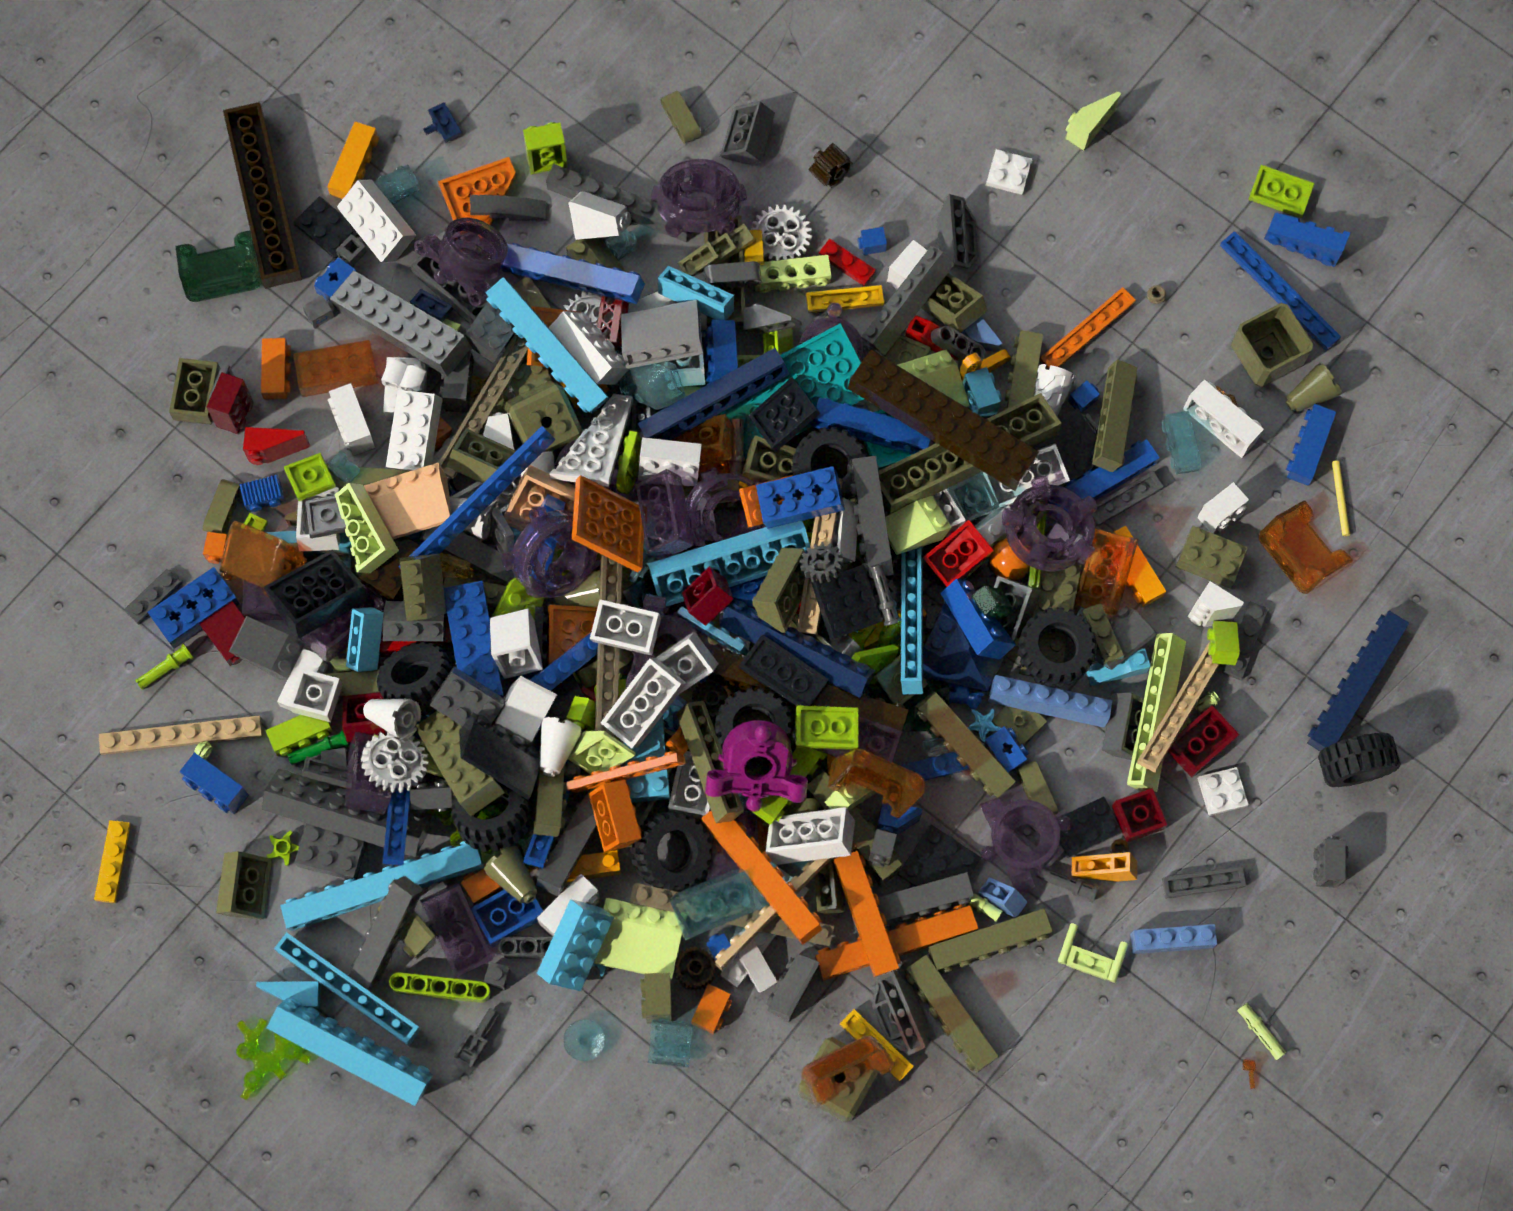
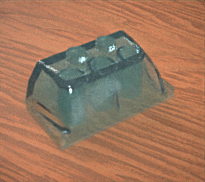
(653, 384)
(714, 902)

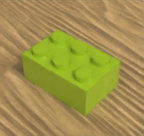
(545, 147)

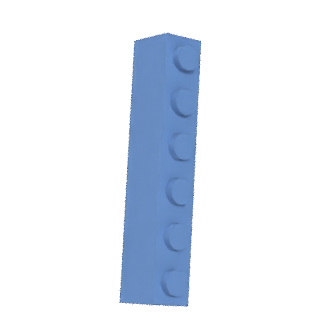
(1050, 701)

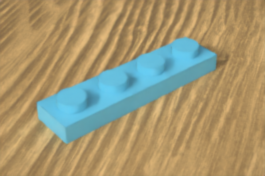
(720, 635)

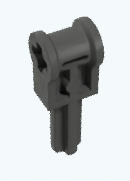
(475, 1041)

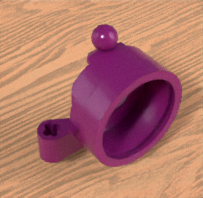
(750, 741)

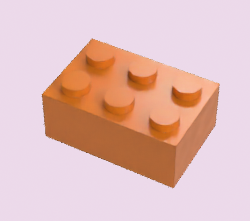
(615, 815)

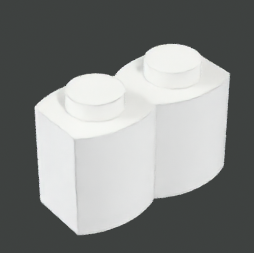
(403, 376)

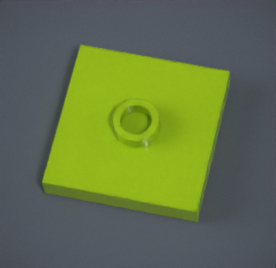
(309, 476)

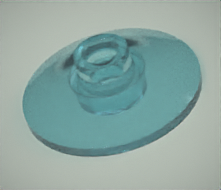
(584, 1029)

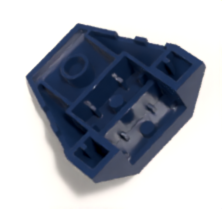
(952, 658)

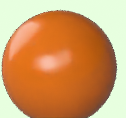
(1006, 563)

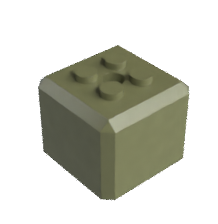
(1281, 334)
(544, 400)
(848, 1094)

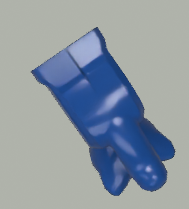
(962, 696)

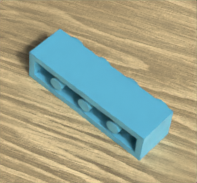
(683, 287)

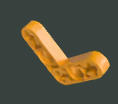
(974, 362)

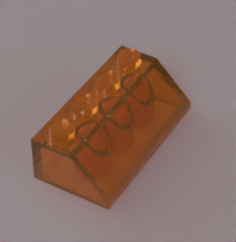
(1106, 571)

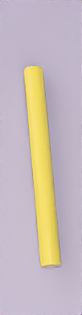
(1341, 498)

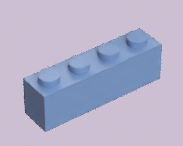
(1173, 939)

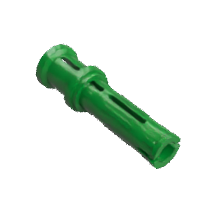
(328, 743)

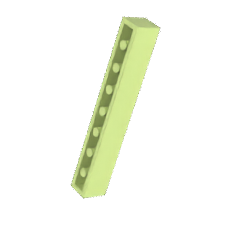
(1158, 697)

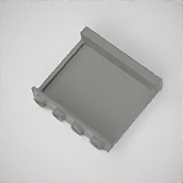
(661, 334)

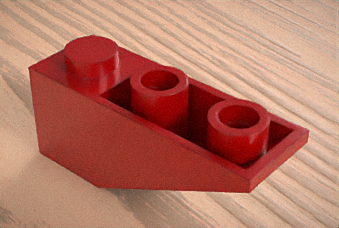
(921, 330)

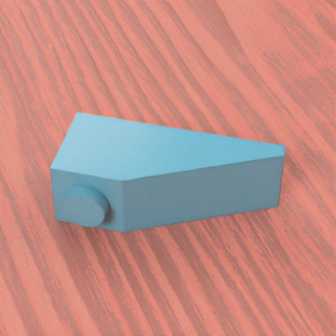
(1133, 665)
(305, 992)

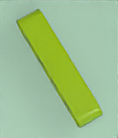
(432, 981)

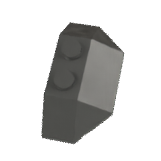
(957, 232)
(900, 1013)

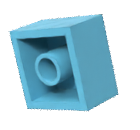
(982, 393)

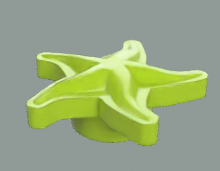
(283, 847)

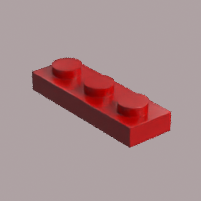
(847, 262)

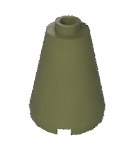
(1313, 389)
(584, 595)
(512, 874)

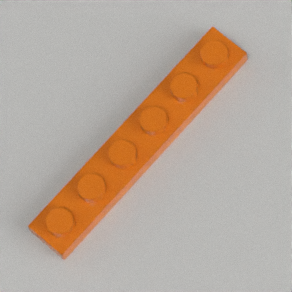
(1088, 329)
(633, 770)

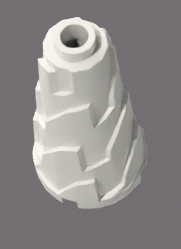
(1054, 385)

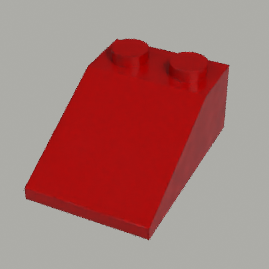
(270, 444)
(958, 554)

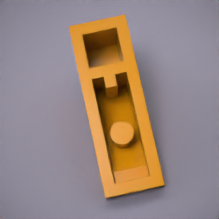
(1105, 867)

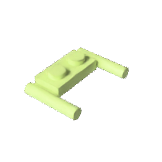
(1091, 962)

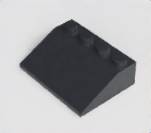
(316, 593)
(499, 754)

